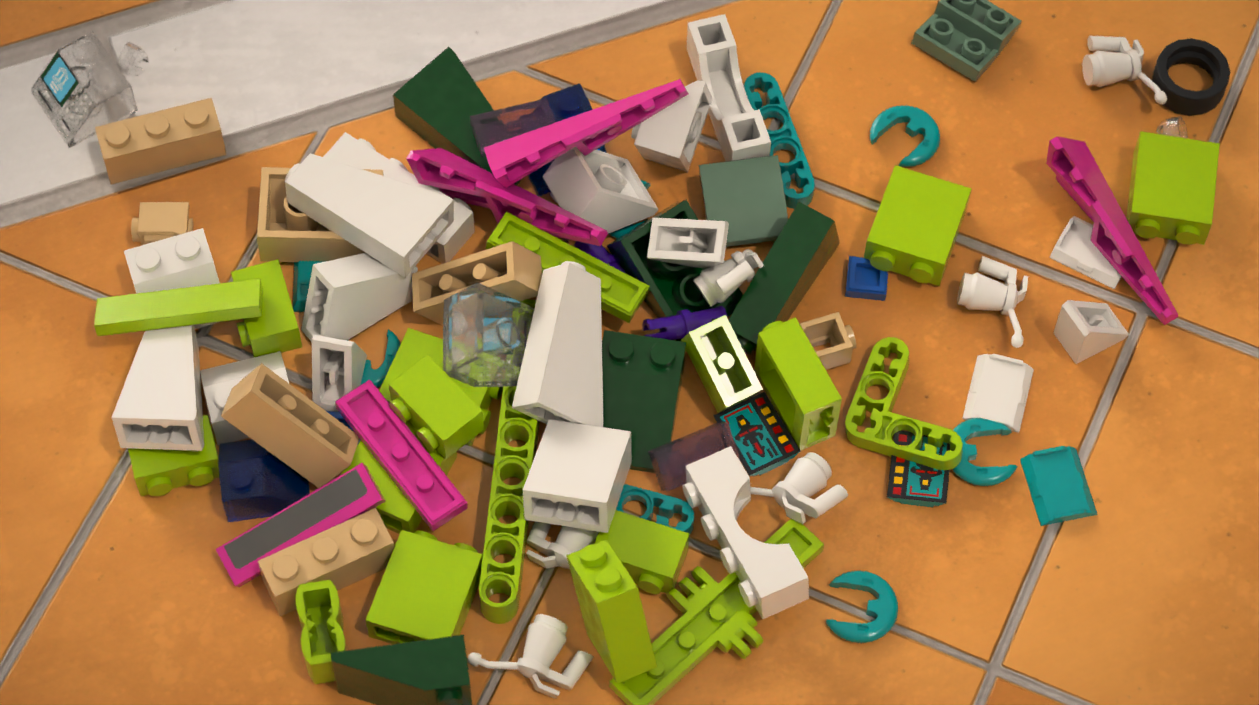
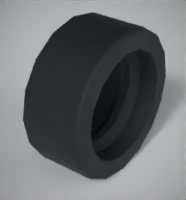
(1197, 53)

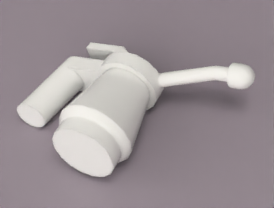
(1109, 67)
(722, 280)
(984, 293)
(803, 481)
(567, 542)
(542, 645)

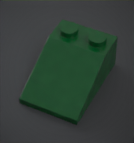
(669, 283)
(642, 390)
(406, 673)

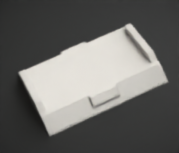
(1080, 254)
(999, 390)

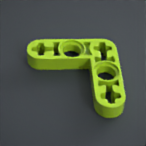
(886, 423)

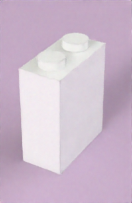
(577, 475)

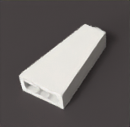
(371, 211)
(564, 350)
(162, 394)

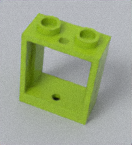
(797, 383)

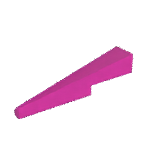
(588, 131)
(480, 188)
(1111, 231)

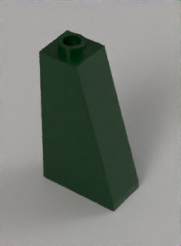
(440, 105)
(787, 274)

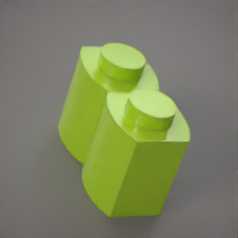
(321, 628)

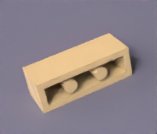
(161, 140)
(504, 268)
(290, 426)
(337, 554)

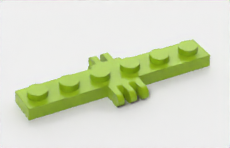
(711, 619)

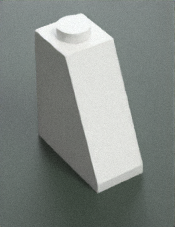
(352, 296)

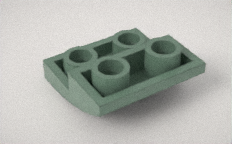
(966, 35)
(747, 197)

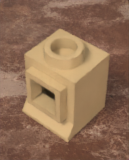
(161, 221)
(831, 330)

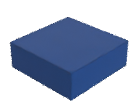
(865, 280)

